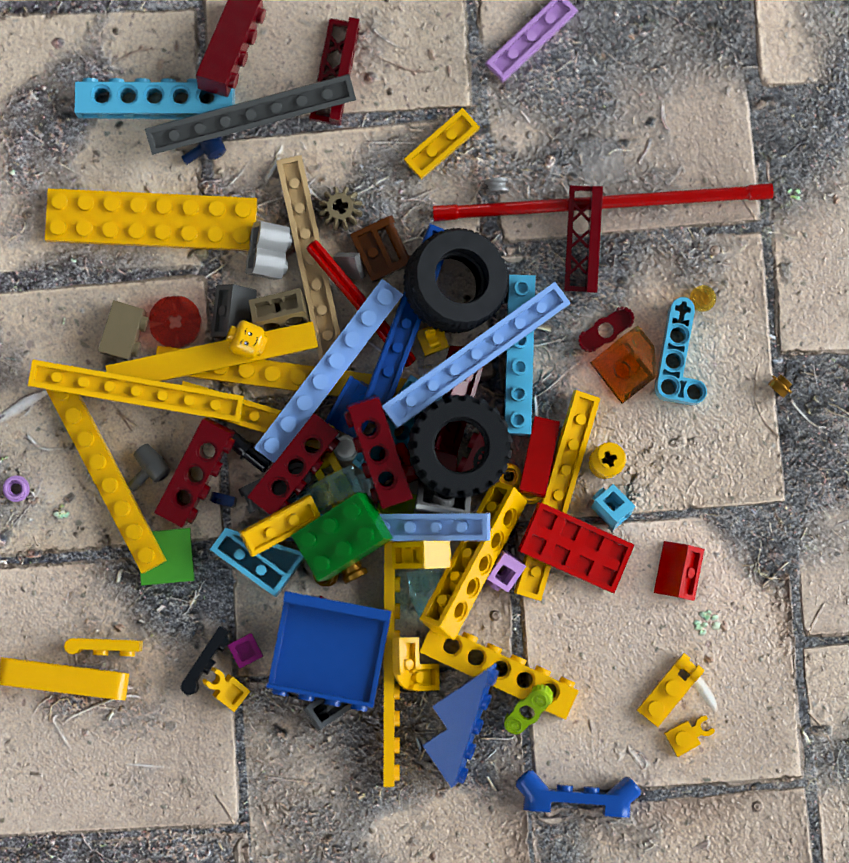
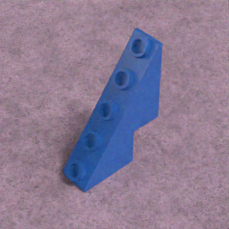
(461, 716)

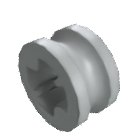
(496, 186)

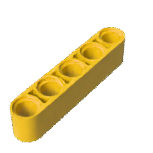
(63, 678)

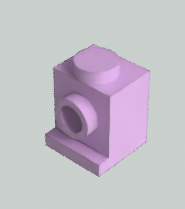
(512, 571)

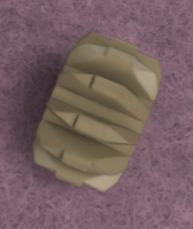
(334, 215)

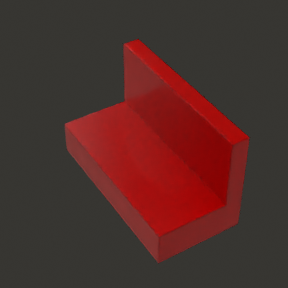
(679, 570)

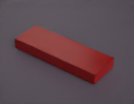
(539, 457)

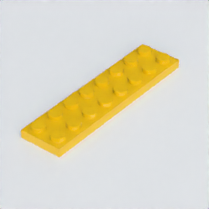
(149, 219)

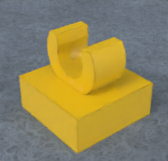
(431, 341)

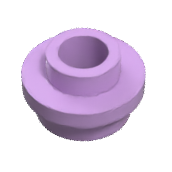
(8, 485)

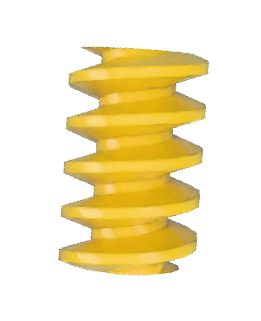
(607, 450)

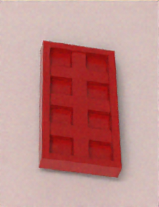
(576, 547)

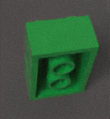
(342, 536)

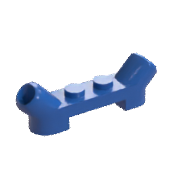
(539, 797)

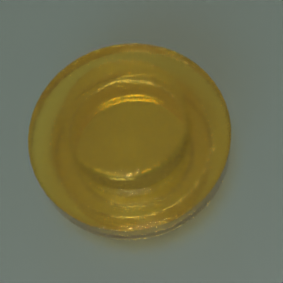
(703, 298)

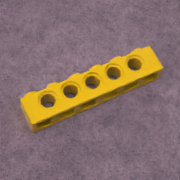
(472, 563)
(564, 694)

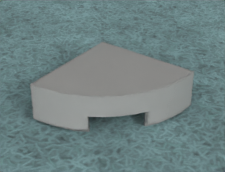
(350, 264)

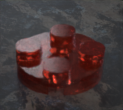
(175, 307)

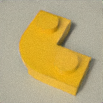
(407, 666)

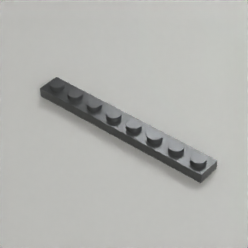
(250, 114)

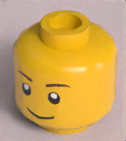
(246, 339)

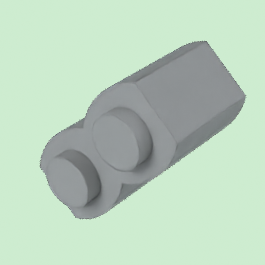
(268, 250)

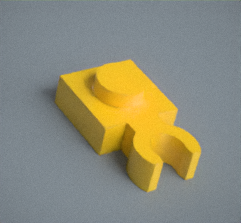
(227, 689)
(684, 736)

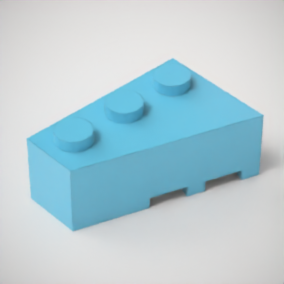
(267, 569)

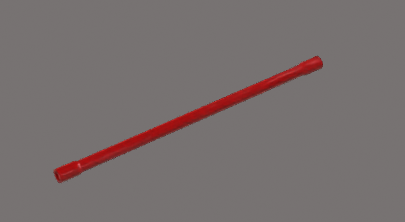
(749, 192)

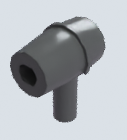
(152, 466)

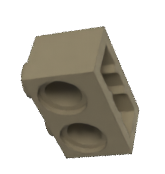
(279, 310)

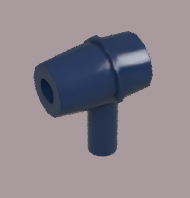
(211, 148)

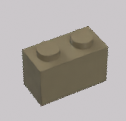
(123, 331)

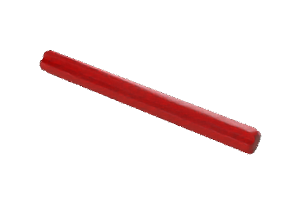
(346, 286)

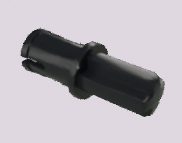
(247, 451)

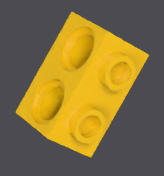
(421, 555)

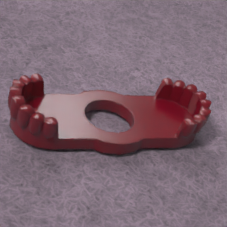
(619, 320)

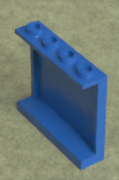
(329, 651)

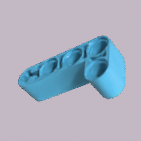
(679, 350)

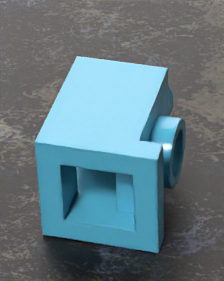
(620, 504)

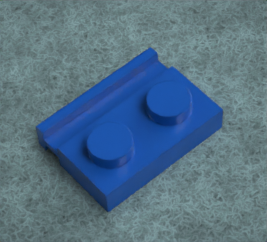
(352, 392)

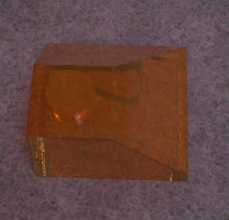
(627, 364)

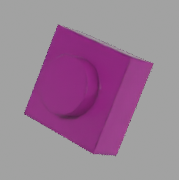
(245, 650)

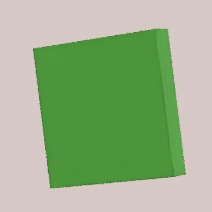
(178, 551)

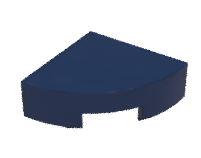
(222, 499)

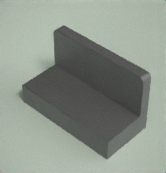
(230, 308)

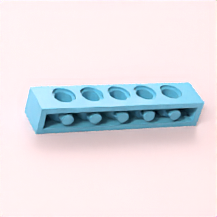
(114, 108)
(519, 363)

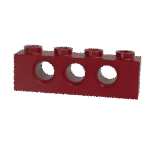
(313, 429)
(398, 489)
(170, 505)

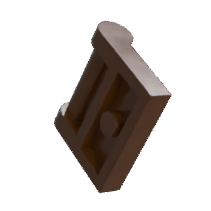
(374, 252)

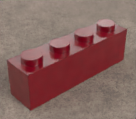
(229, 46)

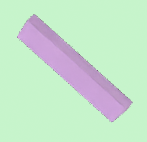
(530, 38)

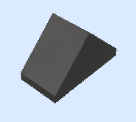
(324, 714)

